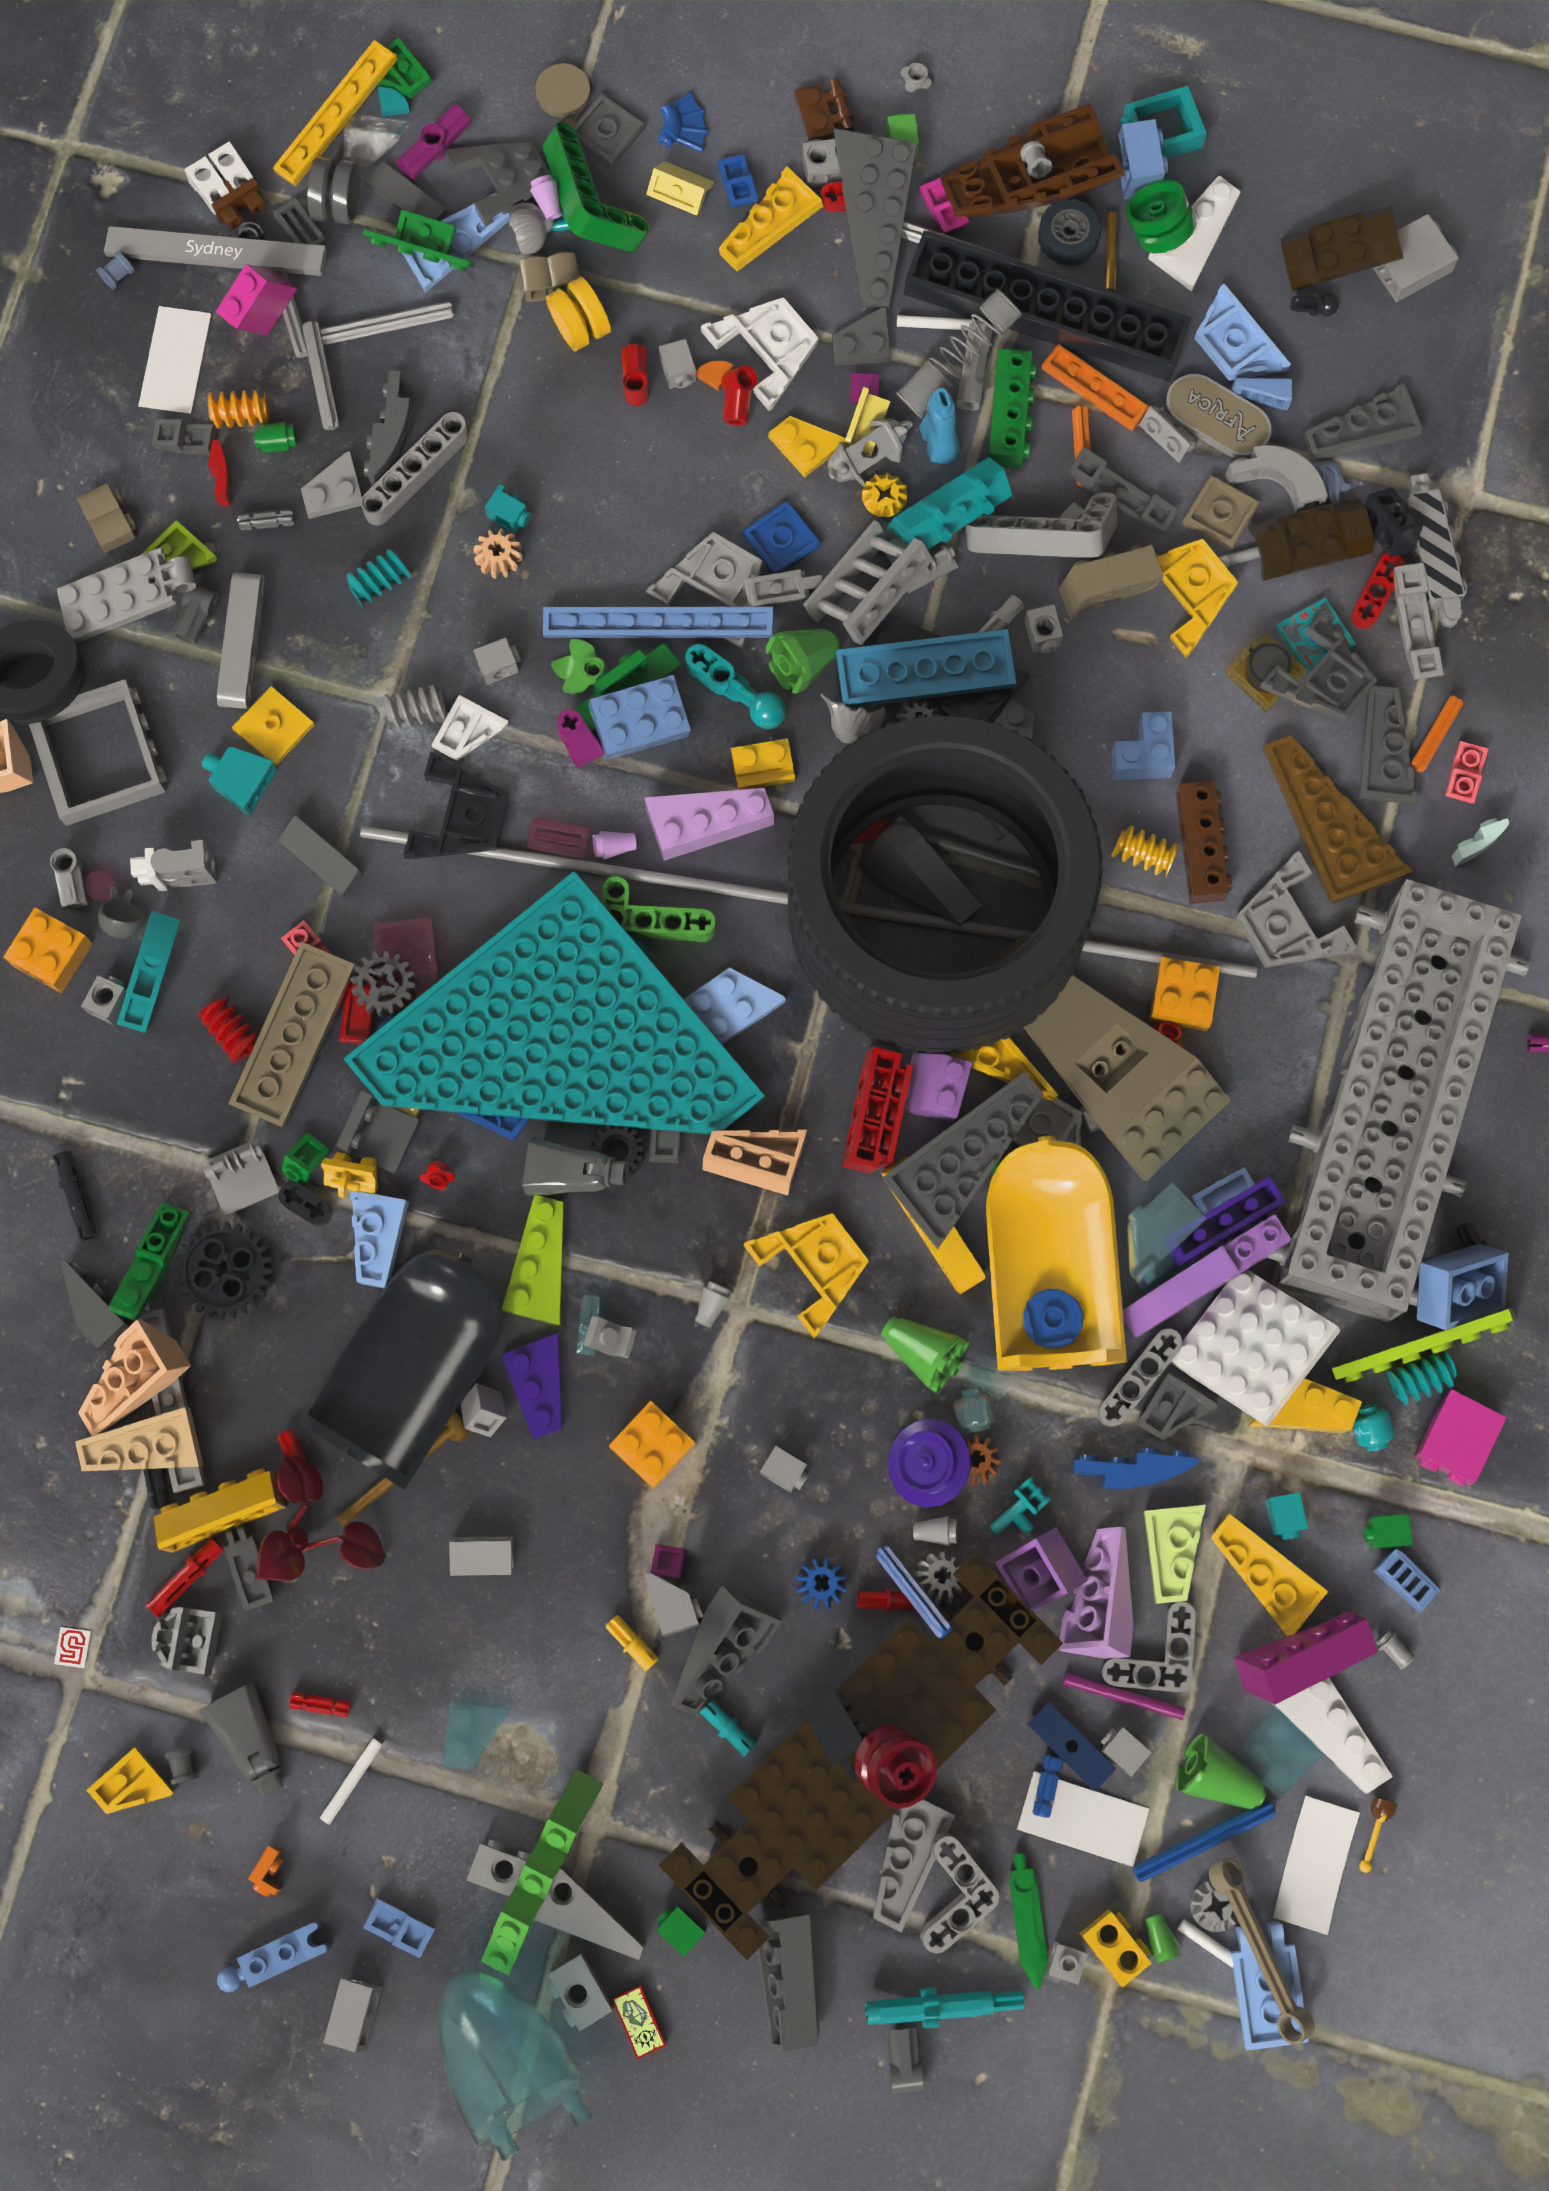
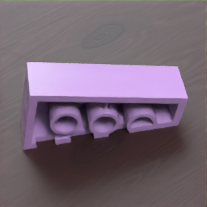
(704, 819)

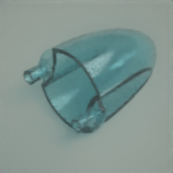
(503, 2060)

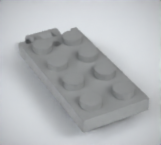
(123, 593)

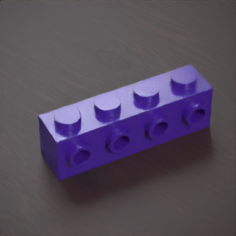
(1230, 1217)

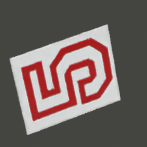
(72, 1647)

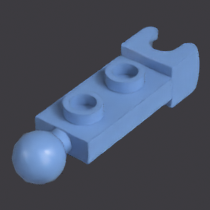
(272, 1959)

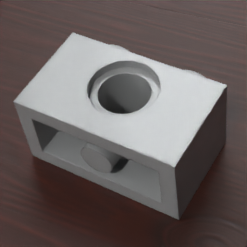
(596, 2003)

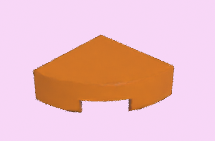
(712, 373)

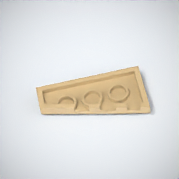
(147, 1444)

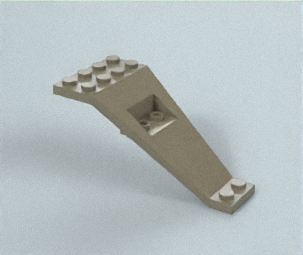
(1145, 1096)

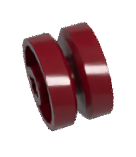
(895, 1766)

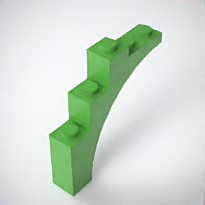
(541, 1871)

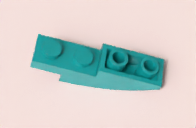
(148, 971)

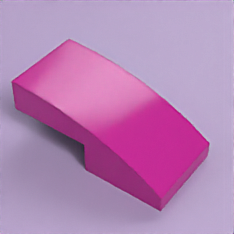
(940, 207)

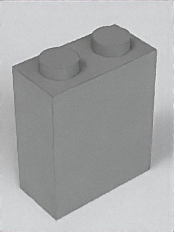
(1425, 259)

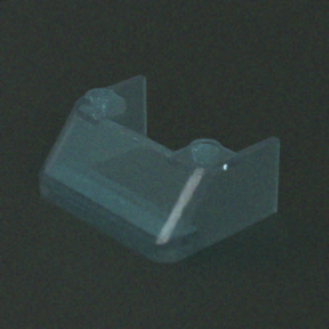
(1157, 1232)

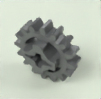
(389, 973)

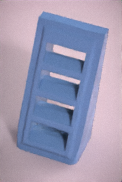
(1265, 391)
(1385, 1565)

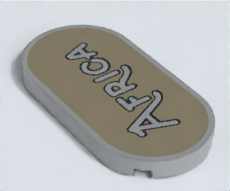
(1217, 415)

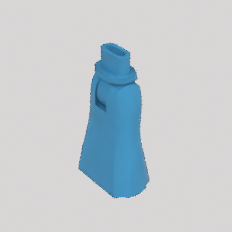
(940, 428)

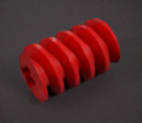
(228, 1029)

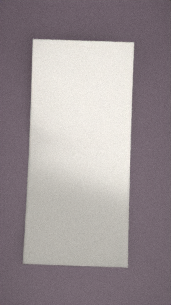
(1315, 1865)

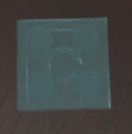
(1278, 1753)

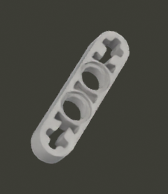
(1142, 1379)

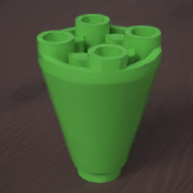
(926, 1350)

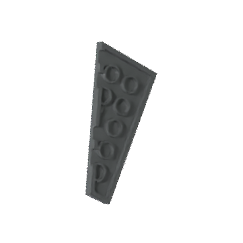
(952, 1167)

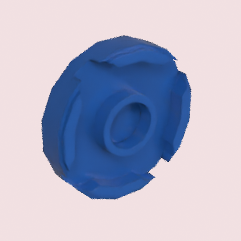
(1052, 1319)

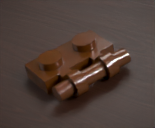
(815, 111)

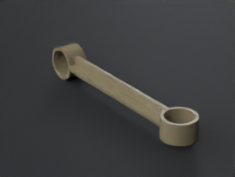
(1261, 1950)

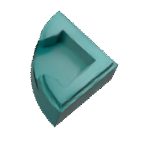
(392, 102)

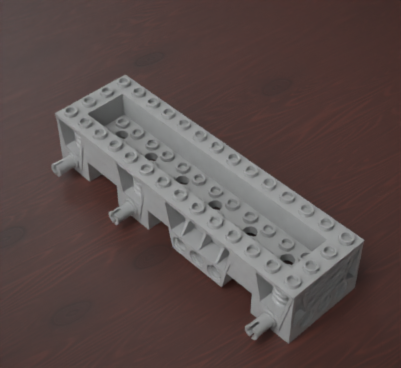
(1426, 1110)

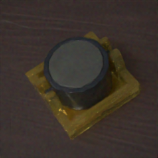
(1257, 663)

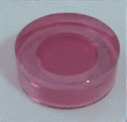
(99, 885)

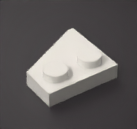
(467, 728)

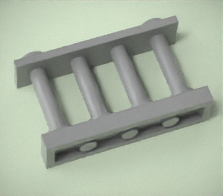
(883, 595)

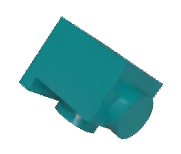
(507, 510)

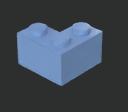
(1141, 155)
(1151, 755)

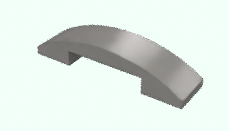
(1415, 621)

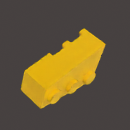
(1315, 1409)

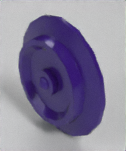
(929, 1463)

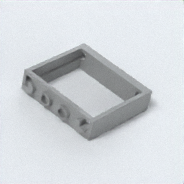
(82, 704)

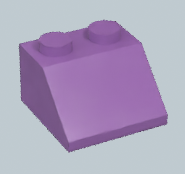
(937, 1086)
(1042, 1570)

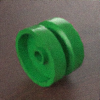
(1161, 216)

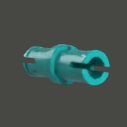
(728, 1727)

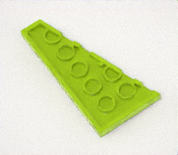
(1437, 1342)

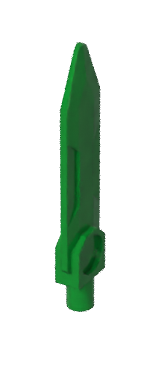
(1028, 1920)

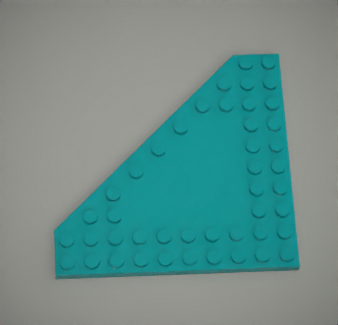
(558, 1027)

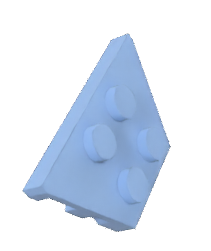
(1237, 341)
(732, 1004)

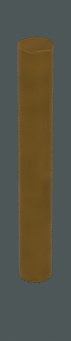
(1111, 251)

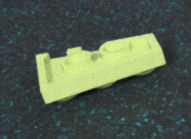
(1172, 1550)

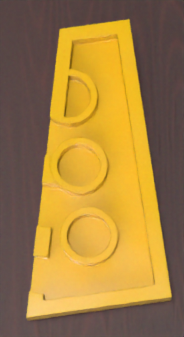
(1275, 1580)

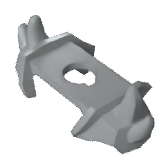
(849, 463)

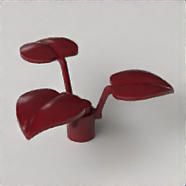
(281, 1552)

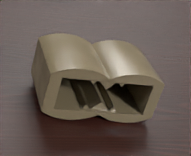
(547, 274)
(106, 518)

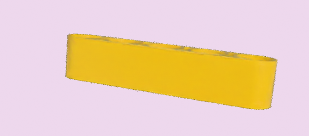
(952, 1255)

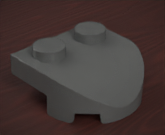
(187, 1640)

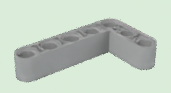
(1047, 536)

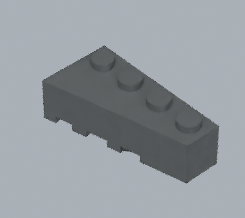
(788, 1981)

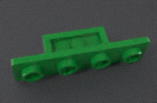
(424, 236)
(631, 671)

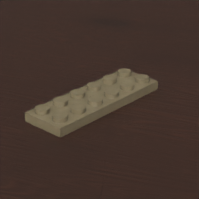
(292, 1034)

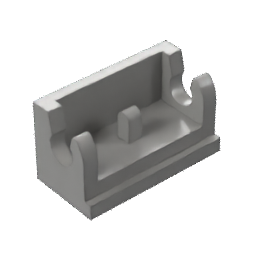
(481, 1555)
(353, 2015)

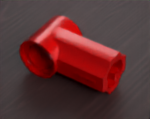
(635, 374)
(738, 395)

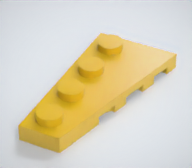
(778, 213)

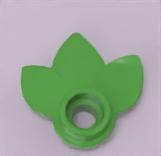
(575, 668)

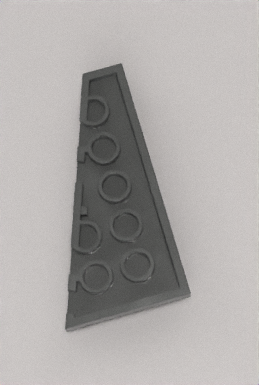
(875, 196)

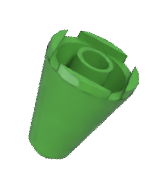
(1218, 1776)

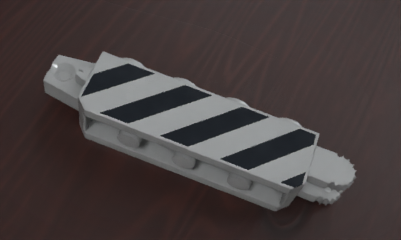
(1437, 550)

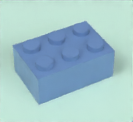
(639, 717)
(1462, 1286)

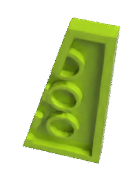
(537, 1272)

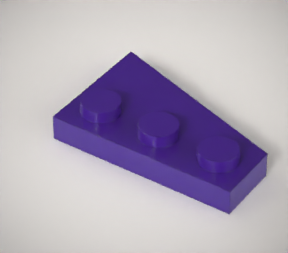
(536, 1381)

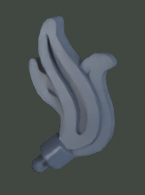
(1332, 480)

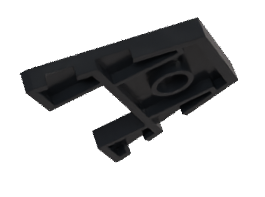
(471, 818)

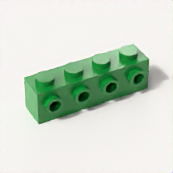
(1010, 406)

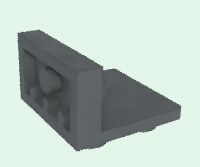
(377, 1133)

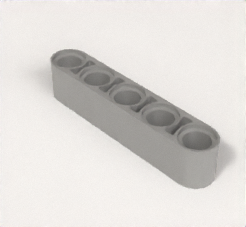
(412, 481)
(240, 640)

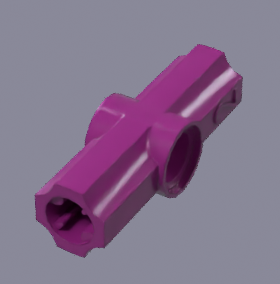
(423, 153)

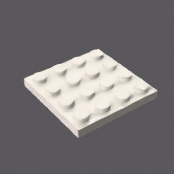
(1254, 1346)

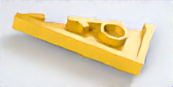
(1005, 1063)

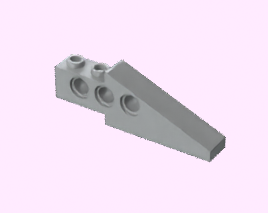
(578, 1916)

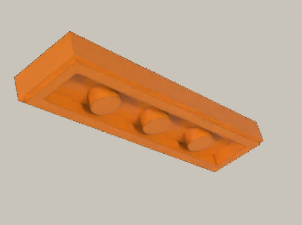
(1095, 387)

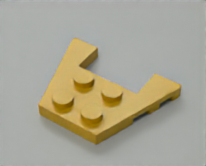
(1200, 586)
(824, 1256)

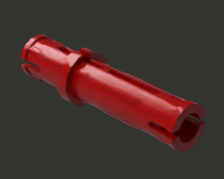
(195, 1567)

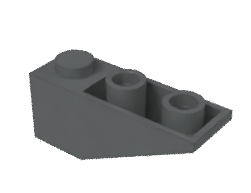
(91, 1308)

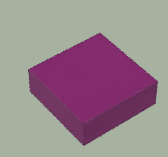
(862, 380)
(668, 1561)

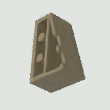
(1110, 578)

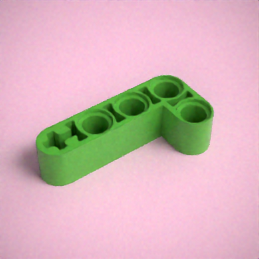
(658, 915)

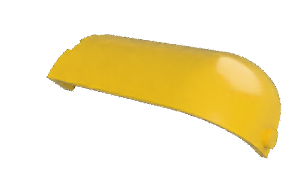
(1054, 1230)

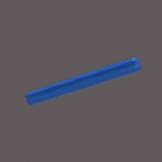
(1204, 1841)

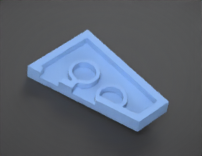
(378, 1232)

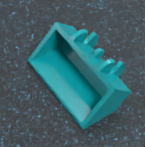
(953, 505)

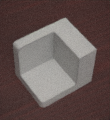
(483, 1410)

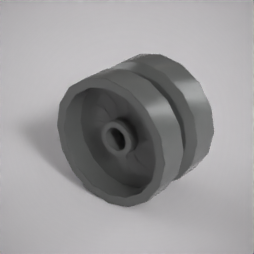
(333, 191)

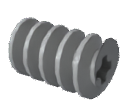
(413, 706)

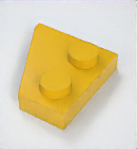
(804, 444)
(129, 1784)

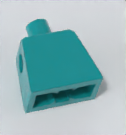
(240, 777)

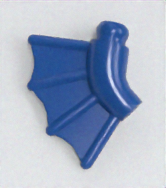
(683, 123)

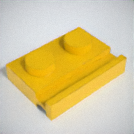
(763, 764)

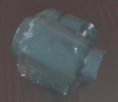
(974, 1411)

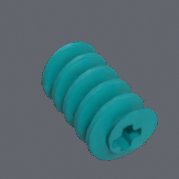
(377, 576)
(1422, 1377)

